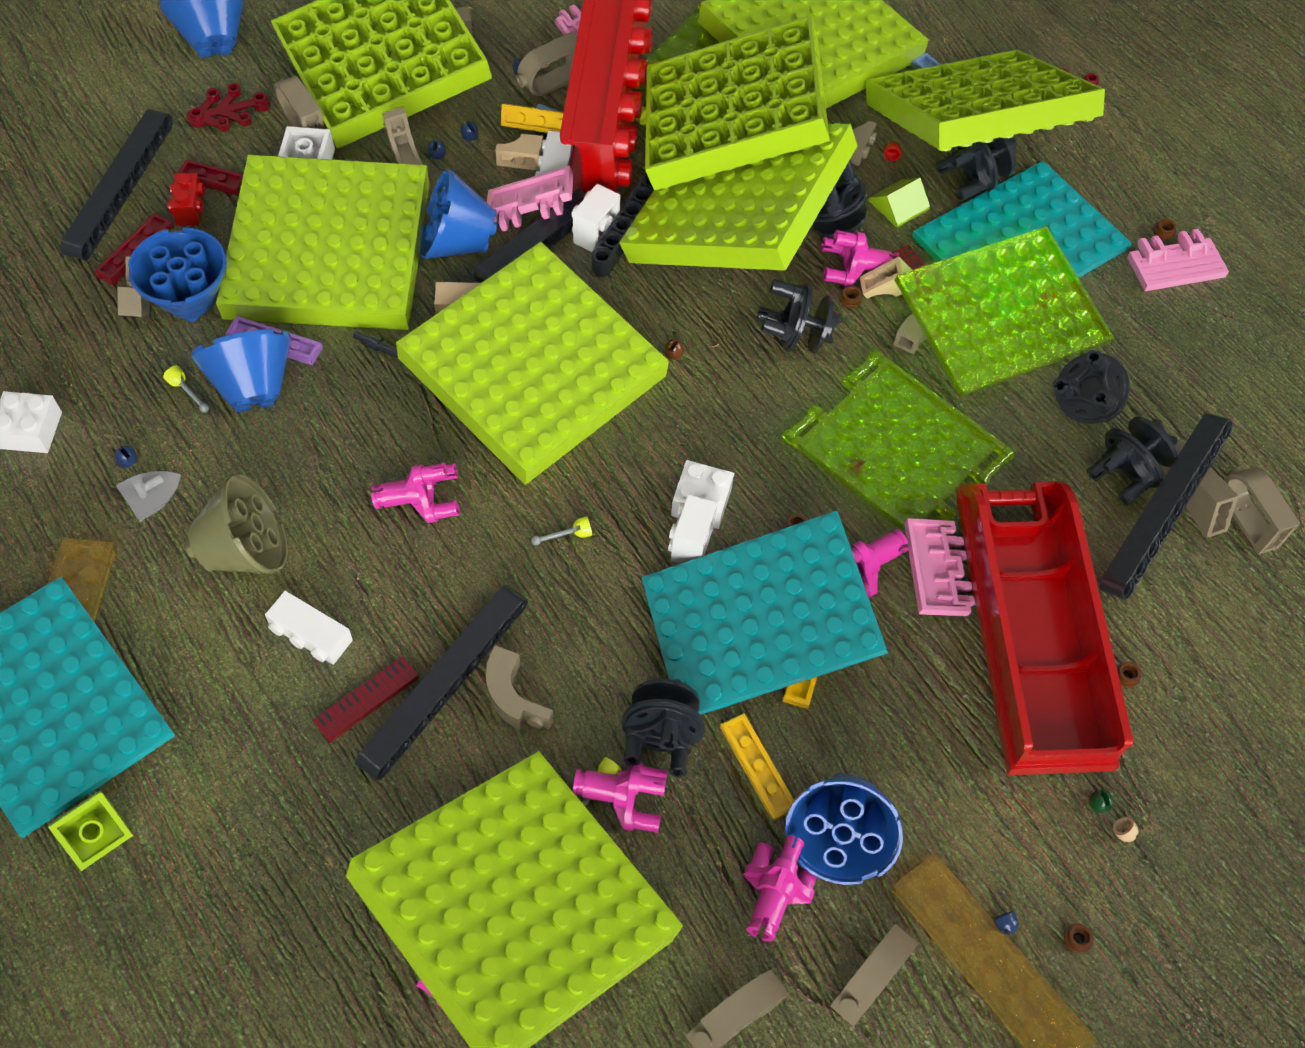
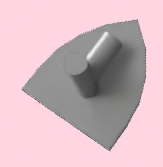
(149, 491)

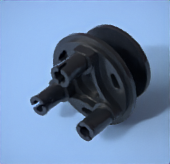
(981, 164)
(844, 206)
(791, 321)
(1092, 388)
(1137, 456)
(663, 720)

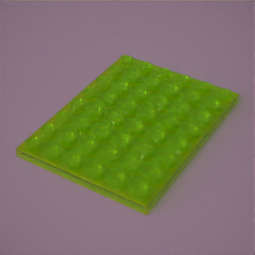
(1003, 310)

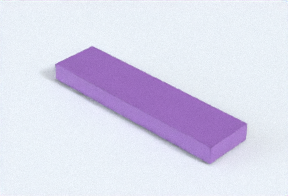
(300, 348)

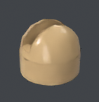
(1129, 826)

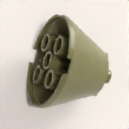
(238, 530)

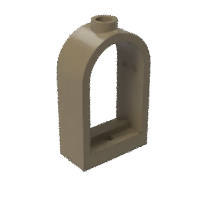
(542, 56)
(298, 104)
(1270, 501)

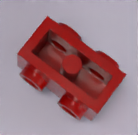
(186, 199)

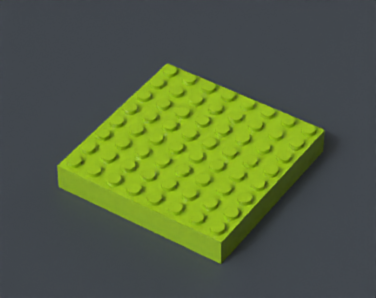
(854, 36)
(379, 58)
(984, 99)
(734, 104)
(741, 214)
(325, 242)
(532, 361)
(513, 906)

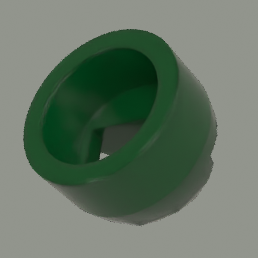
(1097, 802)

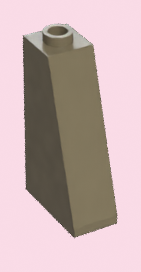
(1211, 503)

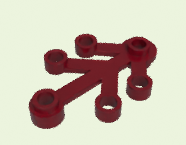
(204, 115)

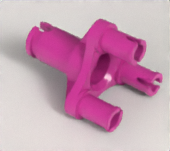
(855, 256)
(419, 491)
(876, 553)
(622, 790)
(777, 886)

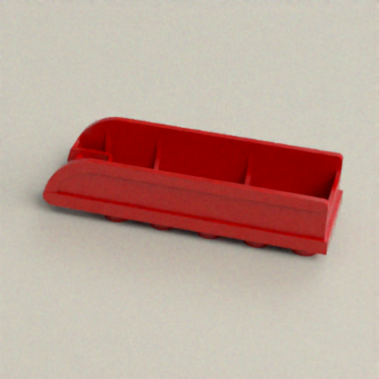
(603, 94)
(1043, 632)

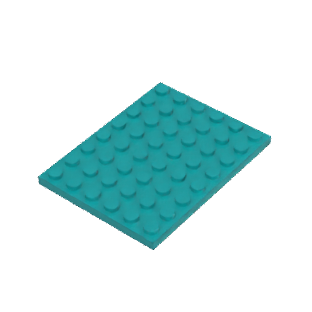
(1021, 206)
(764, 613)
(65, 708)

